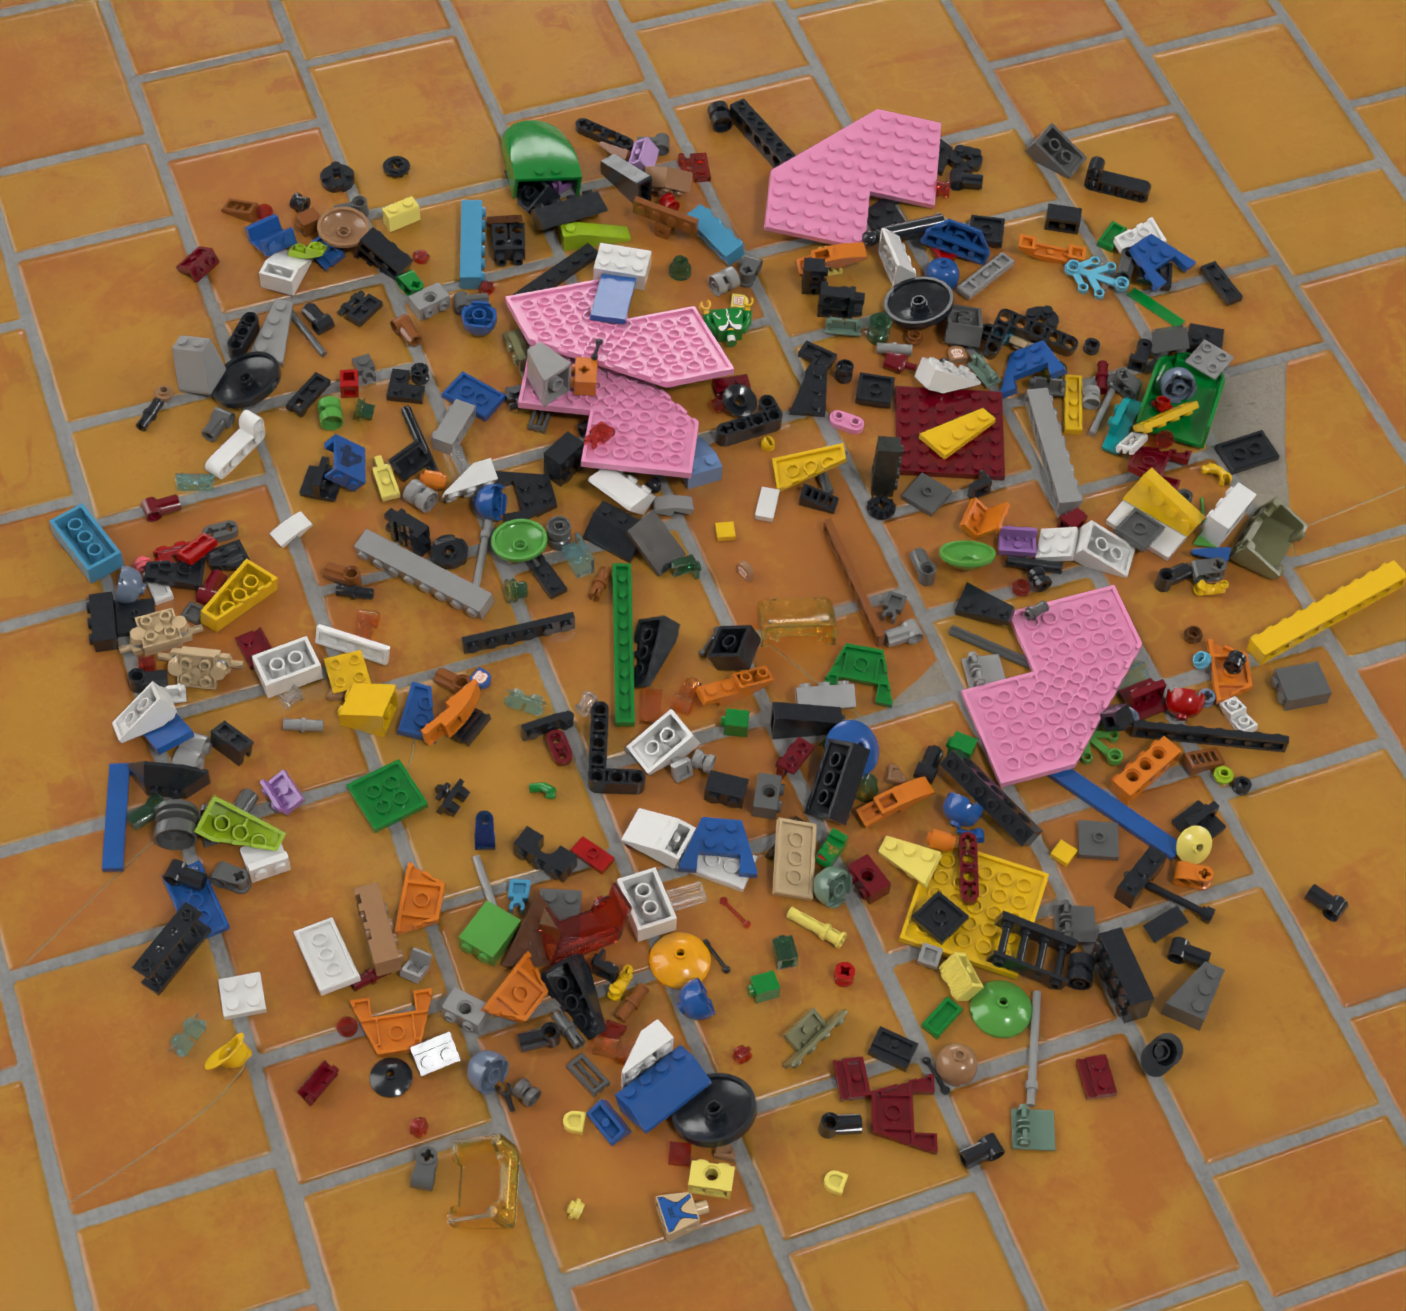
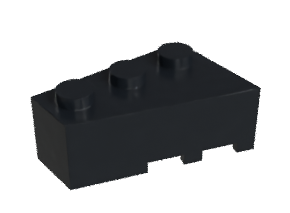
(383, 254)

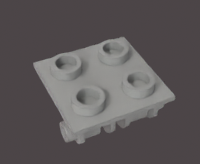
(1209, 359)
(982, 669)

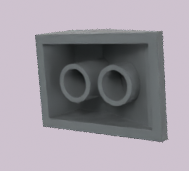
(1056, 152)
(964, 326)
(563, 902)

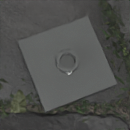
(926, 494)
(1139, 529)
(1098, 840)

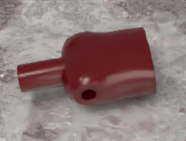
(898, 362)

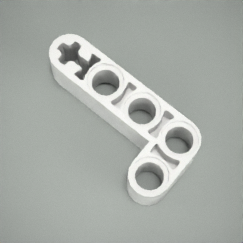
(237, 446)

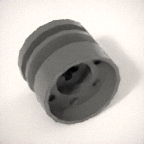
(176, 824)

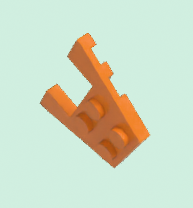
(394, 1032)

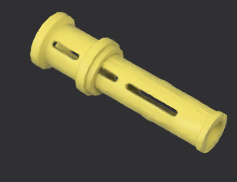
(825, 931)

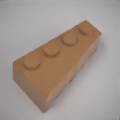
(378, 929)

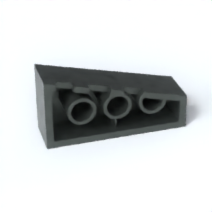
(886, 466)

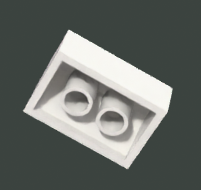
(894, 257)
(623, 489)

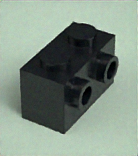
(813, 273)

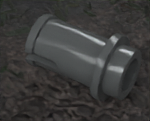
(1033, 612)

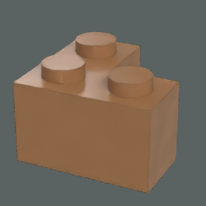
(669, 179)

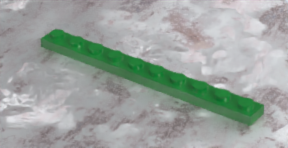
(623, 645)

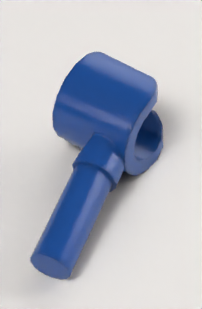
(978, 832)

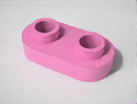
(845, 422)

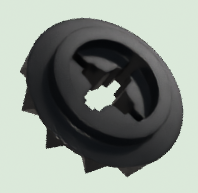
(400, 162)
(875, 510)

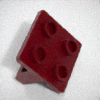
(1145, 697)

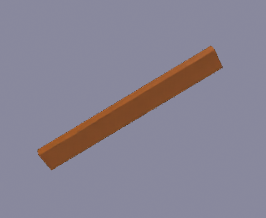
(853, 582)

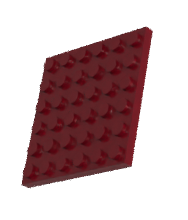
(923, 409)

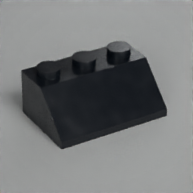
(608, 530)

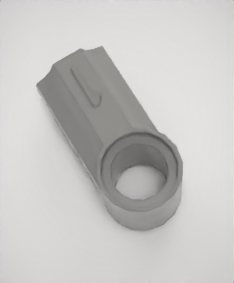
(907, 632)

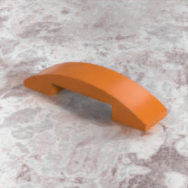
(1050, 253)

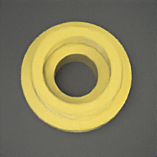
(575, 1209)

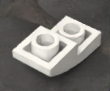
(290, 528)
(1236, 715)

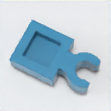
(518, 894)

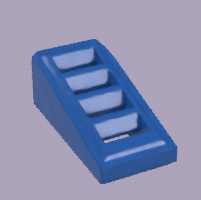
(1222, 552)

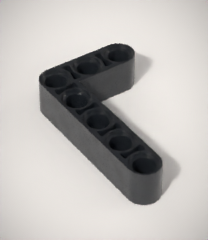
(1026, 333)
(599, 755)

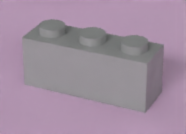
(453, 427)
(827, 695)

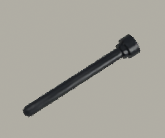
(1205, 913)

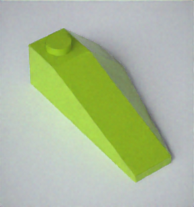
(577, 234)
(235, 826)

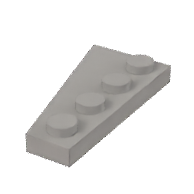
(275, 331)

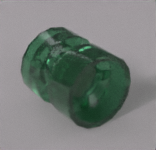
(879, 328)

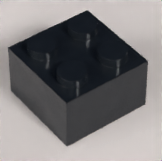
(563, 458)
(734, 647)

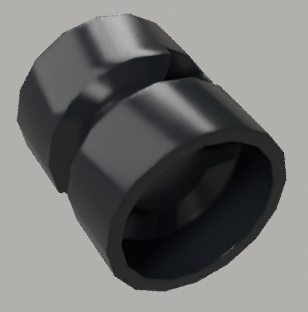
(720, 116)
(1080, 971)

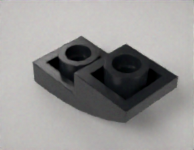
(1165, 924)

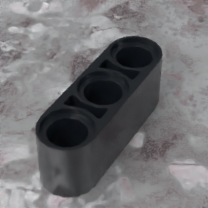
(243, 335)

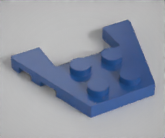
(1154, 253)
(1027, 362)
(720, 839)

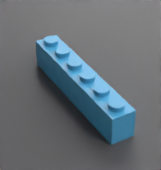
(471, 244)

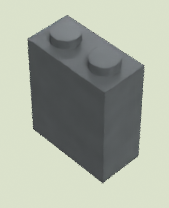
(1300, 686)

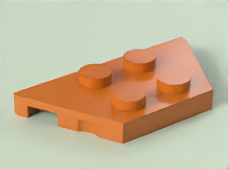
(1224, 683)
(419, 901)
(518, 993)

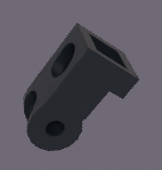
(1142, 353)

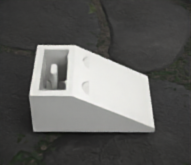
(283, 272)
(944, 376)
(474, 478)
(658, 836)
(651, 1046)

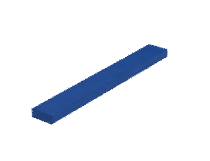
(1116, 811)

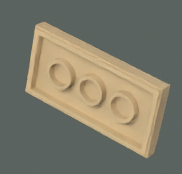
(794, 859)

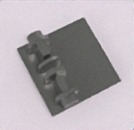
(1075, 921)

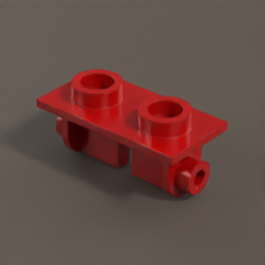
(165, 553)

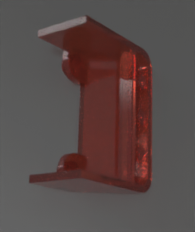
(587, 930)

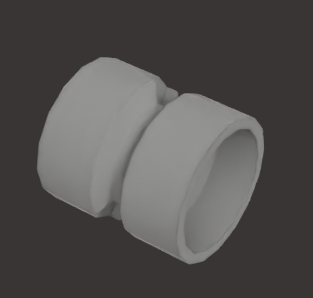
(723, 281)
(420, 495)

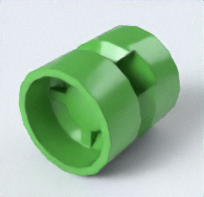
(330, 413)

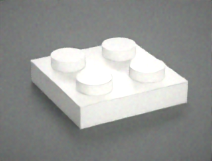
(1057, 544)
(242, 996)

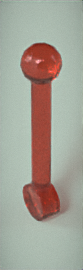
(724, 902)

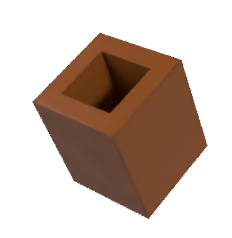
(307, 222)

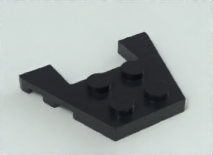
(883, 214)
(533, 493)

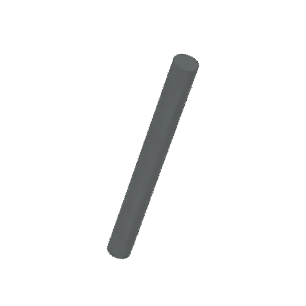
(308, 334)

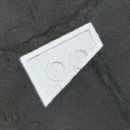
(1133, 236)

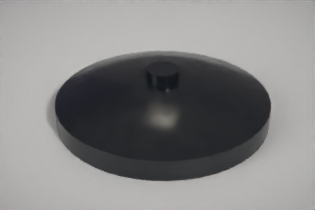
(919, 302)
(247, 380)
(717, 1113)

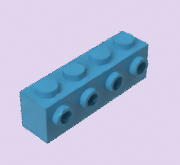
(716, 236)

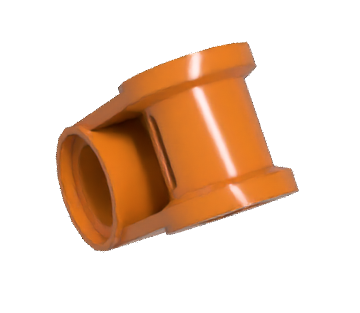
(1191, 875)

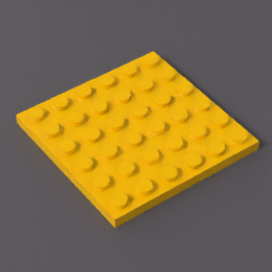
(1001, 888)

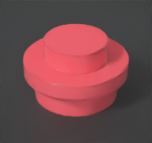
(140, 563)

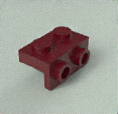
(794, 757)

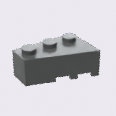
(1194, 997)

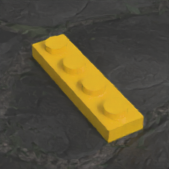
(1169, 415)

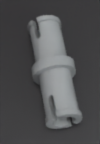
(896, 348)
(303, 724)

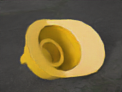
(230, 1055)

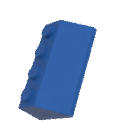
(662, 1089)

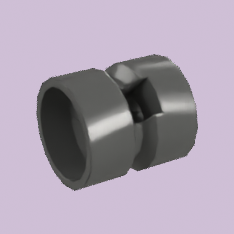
(558, 532)

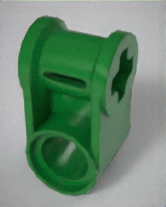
(409, 282)

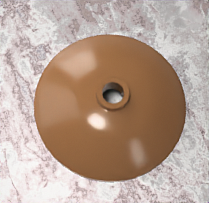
(342, 227)

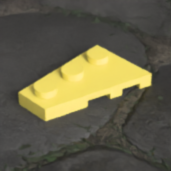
(911, 858)

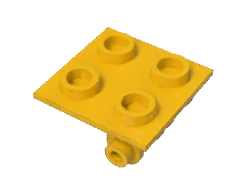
(345, 670)

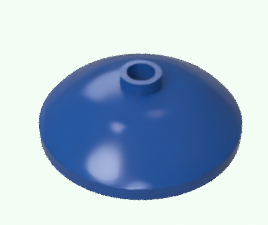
(860, 734)

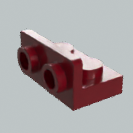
(198, 263)

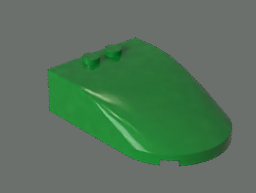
(539, 153)
(1194, 427)

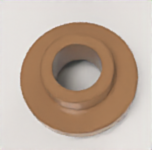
(164, 392)

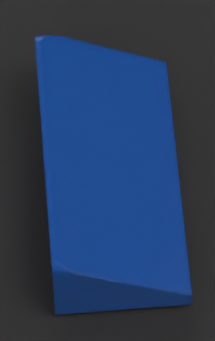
(608, 1122)

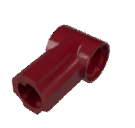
(155, 508)
(213, 584)

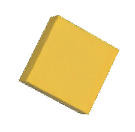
(725, 531)
(1063, 853)

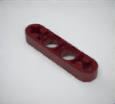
(965, 868)

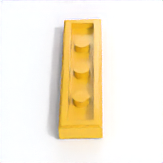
(1073, 404)

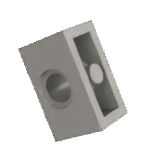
(429, 301)
(460, 1001)

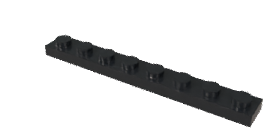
(1209, 736)

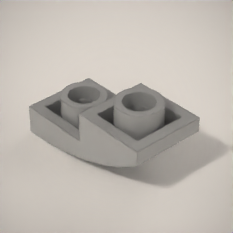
(669, 503)

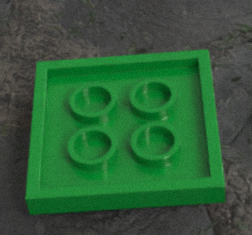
(387, 796)

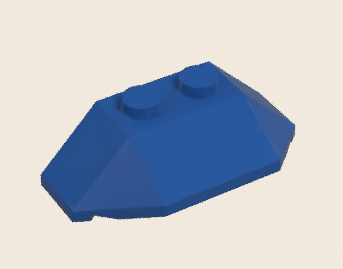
(958, 239)

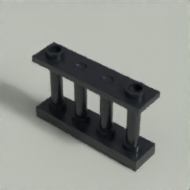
(1038, 933)
(172, 948)

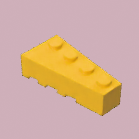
(1164, 503)
(239, 594)

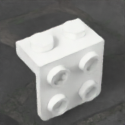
(264, 863)

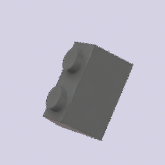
(1170, 339)

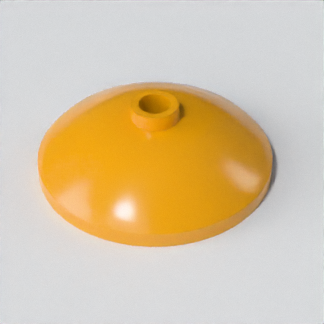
(677, 970)

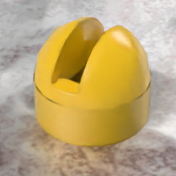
(765, 446)

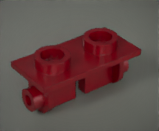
(318, 1082)

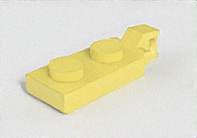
(385, 480)

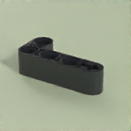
(1115, 184)
(765, 421)

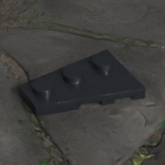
(812, 393)
(176, 573)
(983, 606)

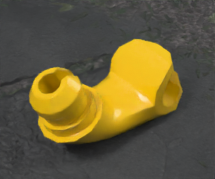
(1212, 468)
(1205, 589)
(619, 986)

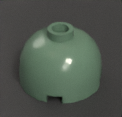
(832, 886)

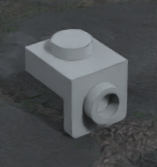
(417, 965)

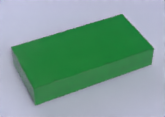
(1106, 240)
(941, 1018)

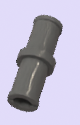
(568, 1029)

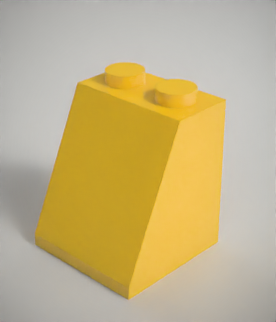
(369, 708)

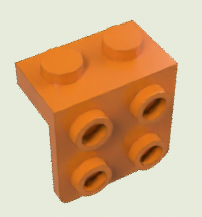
(982, 521)

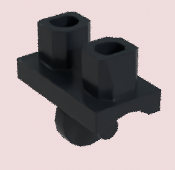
(458, 791)

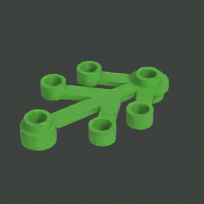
(1109, 753)

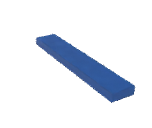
(116, 817)

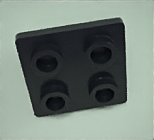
(316, 485)
(1200, 815)

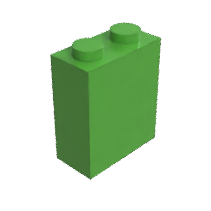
(489, 933)

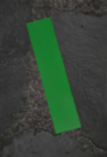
(1155, 307)

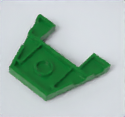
(863, 666)

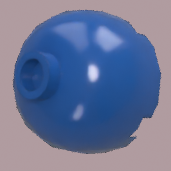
(944, 270)
(479, 318)
(491, 502)
(961, 811)
(695, 1001)

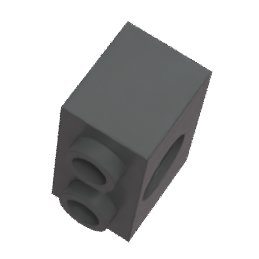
(767, 806)

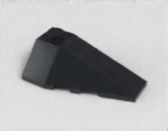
(534, 192)

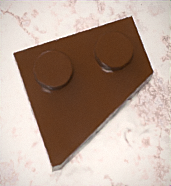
(504, 219)

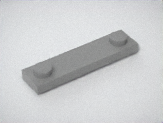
(985, 276)

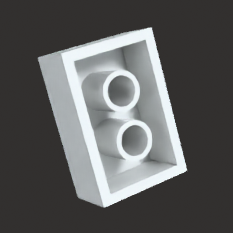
(623, 262)
(1227, 515)
(287, 666)
(650, 905)

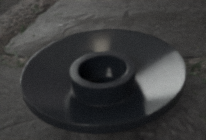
(741, 394)
(391, 1086)

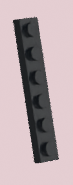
(562, 270)
(518, 632)

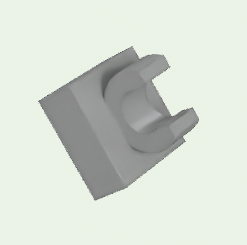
(681, 768)
(929, 956)

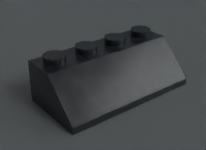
(567, 210)
(837, 781)

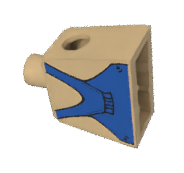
(679, 1214)

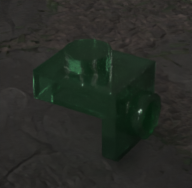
(685, 565)

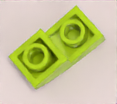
(313, 250)

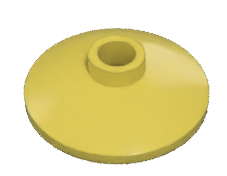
(1188, 842)

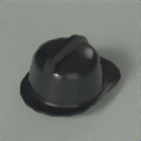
(1161, 1054)

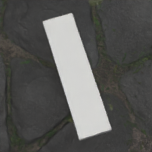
(348, 643)

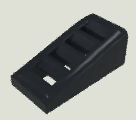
(810, 502)

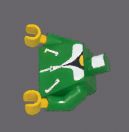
(728, 323)

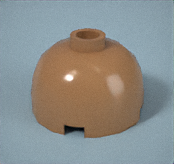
(956, 1064)

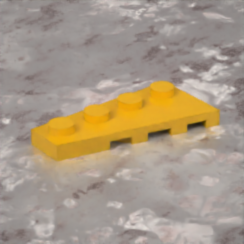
(956, 433)
(804, 465)

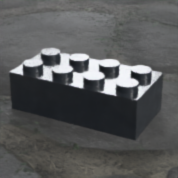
(1122, 975)

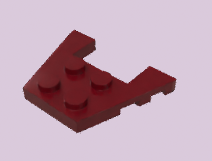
(1151, 457)
(894, 1115)

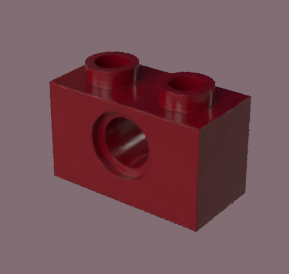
(867, 869)

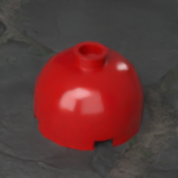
(1184, 703)

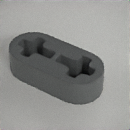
(220, 530)

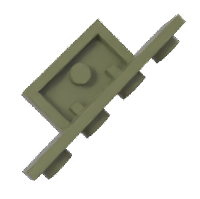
(518, 348)
(808, 1032)

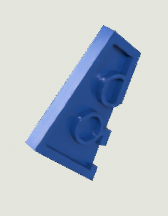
(417, 711)

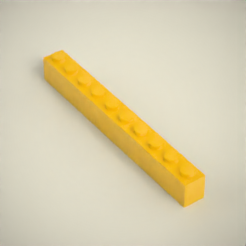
(1326, 612)

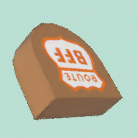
(957, 354)
(745, 570)

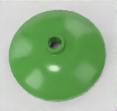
(519, 540)
(967, 554)
(1000, 1019)

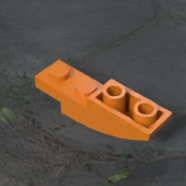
(837, 255)
(735, 688)
(454, 717)
(894, 800)

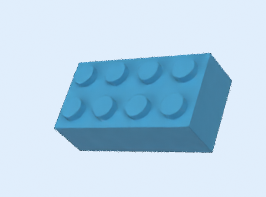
(86, 543)

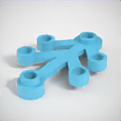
(1094, 275)

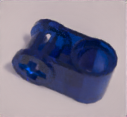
(484, 832)

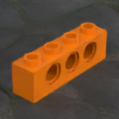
(1128, 790)

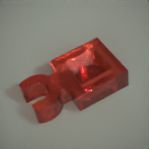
(599, 433)

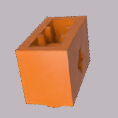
(585, 376)

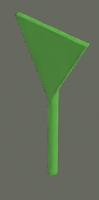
(1200, 541)

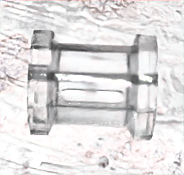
(291, 697)
(582, 704)

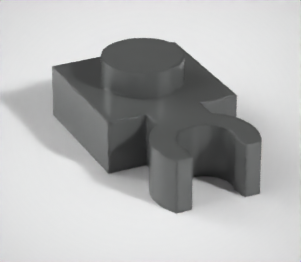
(365, 367)
(893, 605)

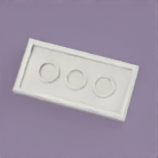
(1164, 545)
(720, 870)
(327, 956)

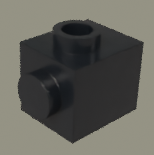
(1117, 717)

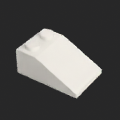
(1103, 550)
(146, 713)
(663, 742)

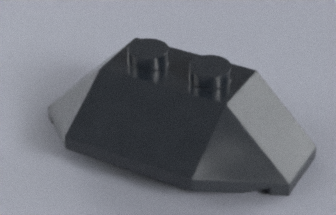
(169, 779)

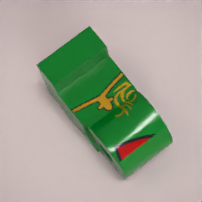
(832, 848)

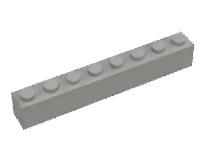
(1052, 450)
(424, 574)

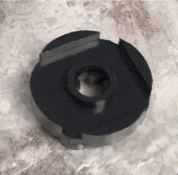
(973, 157)
(337, 170)
(1043, 313)
(453, 560)

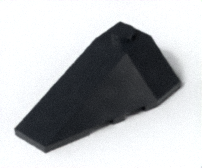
(654, 642)
(575, 990)

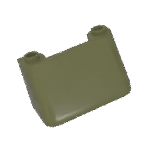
(1268, 538)

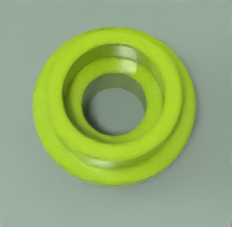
(1221, 779)

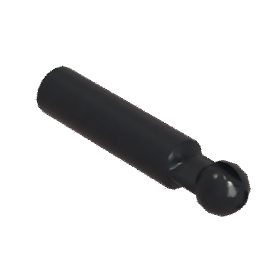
(904, 229)

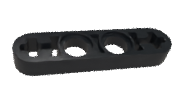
(587, 127)

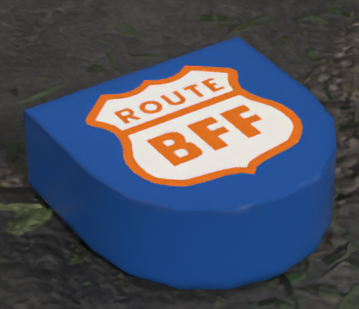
(483, 678)

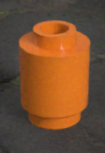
(433, 479)
(941, 840)

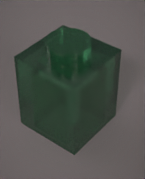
(784, 952)

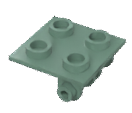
(1032, 1129)

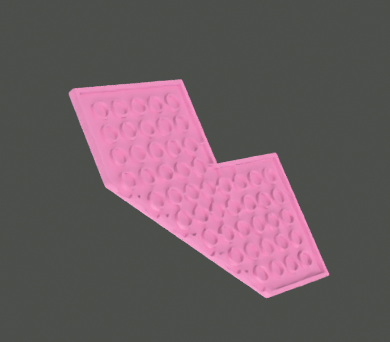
(828, 186)
(656, 347)
(649, 427)
(1077, 664)

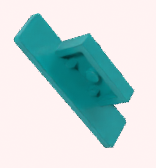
(1121, 423)

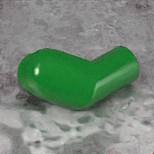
(543, 787)

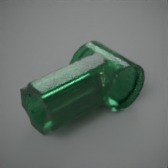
(145, 813)

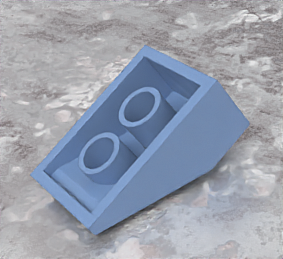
(706, 466)

